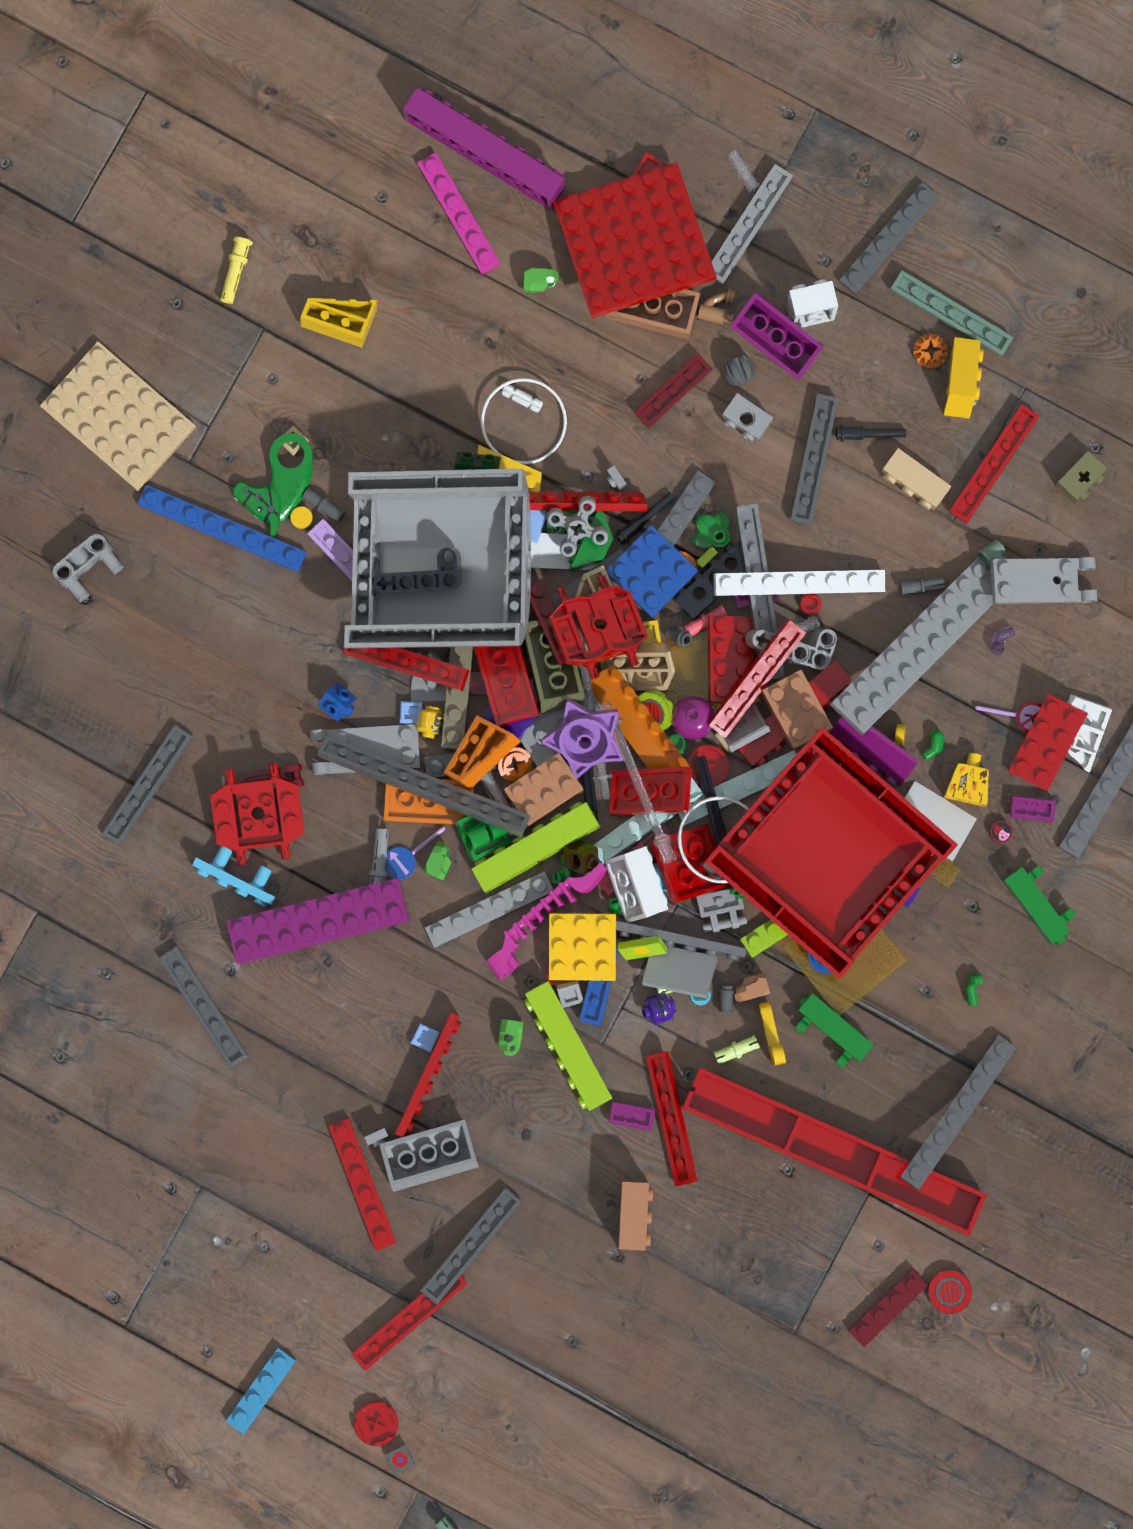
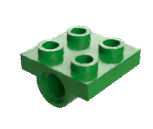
(480, 837)

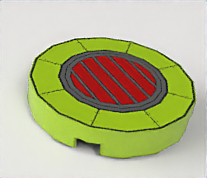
(658, 706)

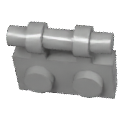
(720, 903)

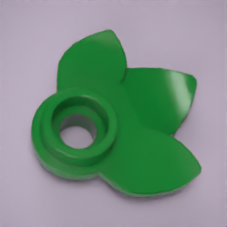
(709, 529)

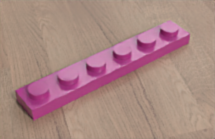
(458, 213)

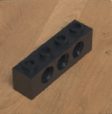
(694, 607)

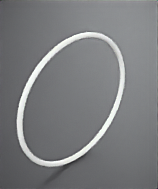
(533, 381)
(680, 832)

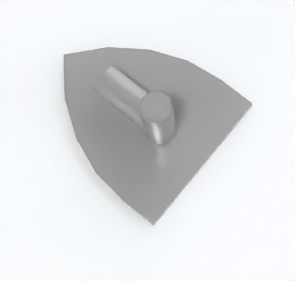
(425, 690)

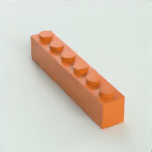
(637, 724)

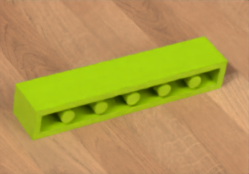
(536, 847)
(568, 1046)

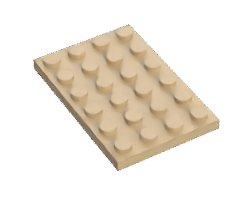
(118, 416)

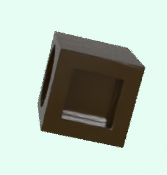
(580, 857)

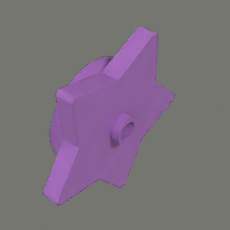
(581, 751)

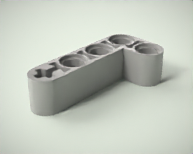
(808, 651)

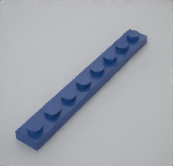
(222, 528)

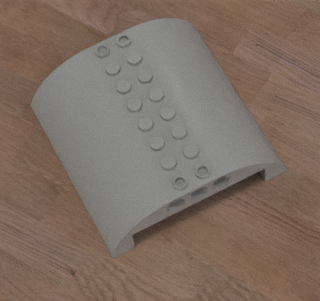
(402, 527)

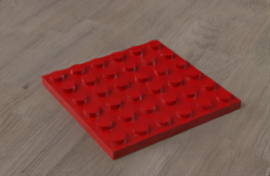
(634, 240)

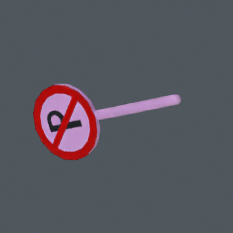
(1024, 717)

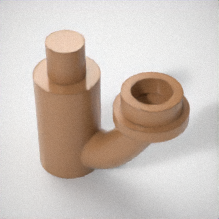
(714, 314)

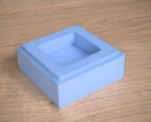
(409, 712)
(425, 1037)

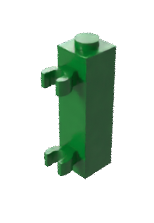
(1036, 905)
(834, 1027)

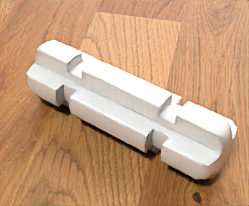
(522, 398)

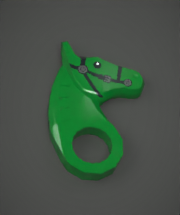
(278, 500)

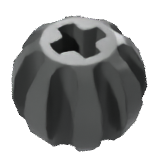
(739, 370)

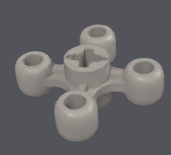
(579, 518)

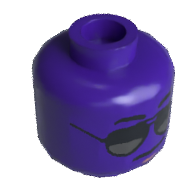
(659, 1008)

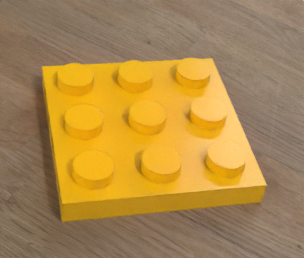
(582, 946)

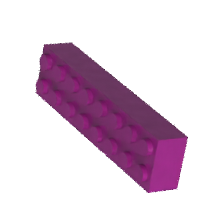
(484, 148)
(318, 921)

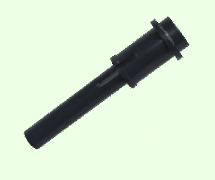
(858, 433)
(637, 524)

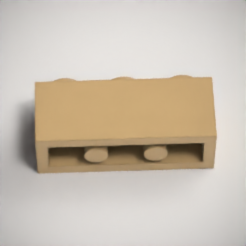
(915, 480)

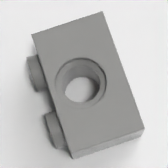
(740, 406)

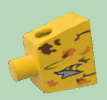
(969, 782)

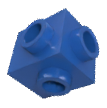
(337, 702)

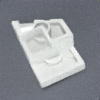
(1091, 732)

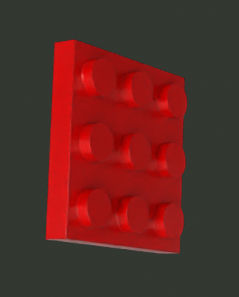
(679, 879)

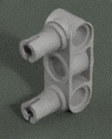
(81, 560)

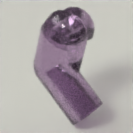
(998, 639)

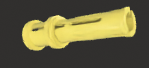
(237, 260)

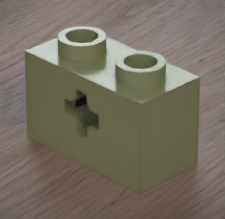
(1070, 483)

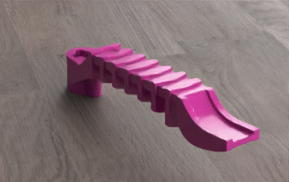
(504, 962)

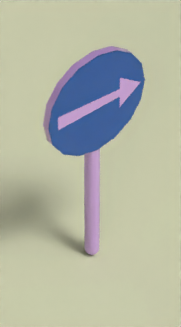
(401, 861)

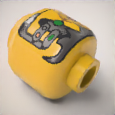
(430, 722)

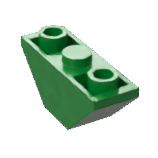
(589, 552)

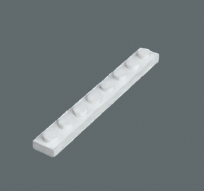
(799, 582)

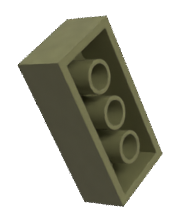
(551, 682)

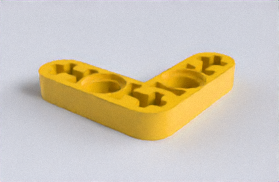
(775, 1049)

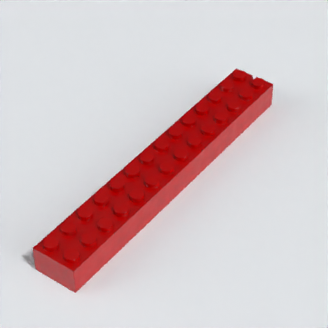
(831, 1151)

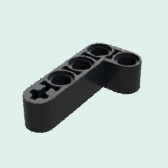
(417, 577)

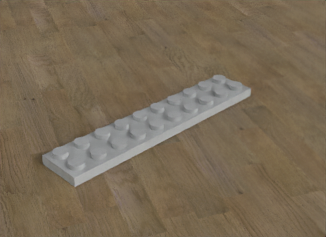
(916, 648)

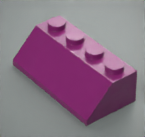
(777, 336)
(877, 751)

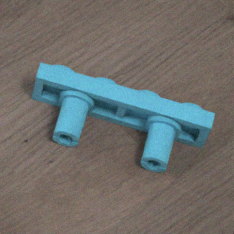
(252, 888)

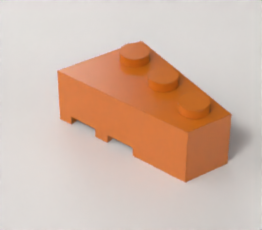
(479, 752)

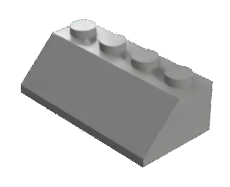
(428, 1155)

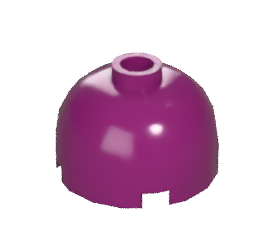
(691, 717)

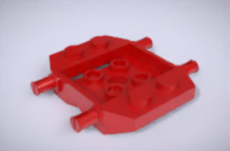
(622, 630)
(257, 831)

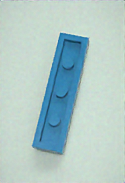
(261, 1390)

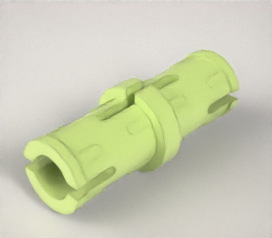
(736, 1049)

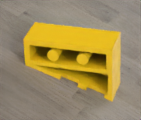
(963, 377)

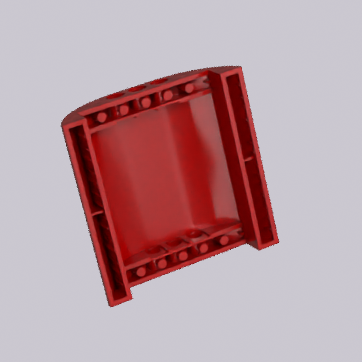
(830, 852)

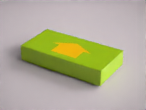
(642, 948)

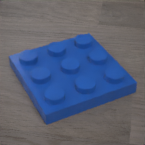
(651, 571)

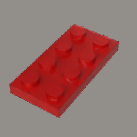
(727, 654)
(507, 683)
(1047, 742)
(666, 789)

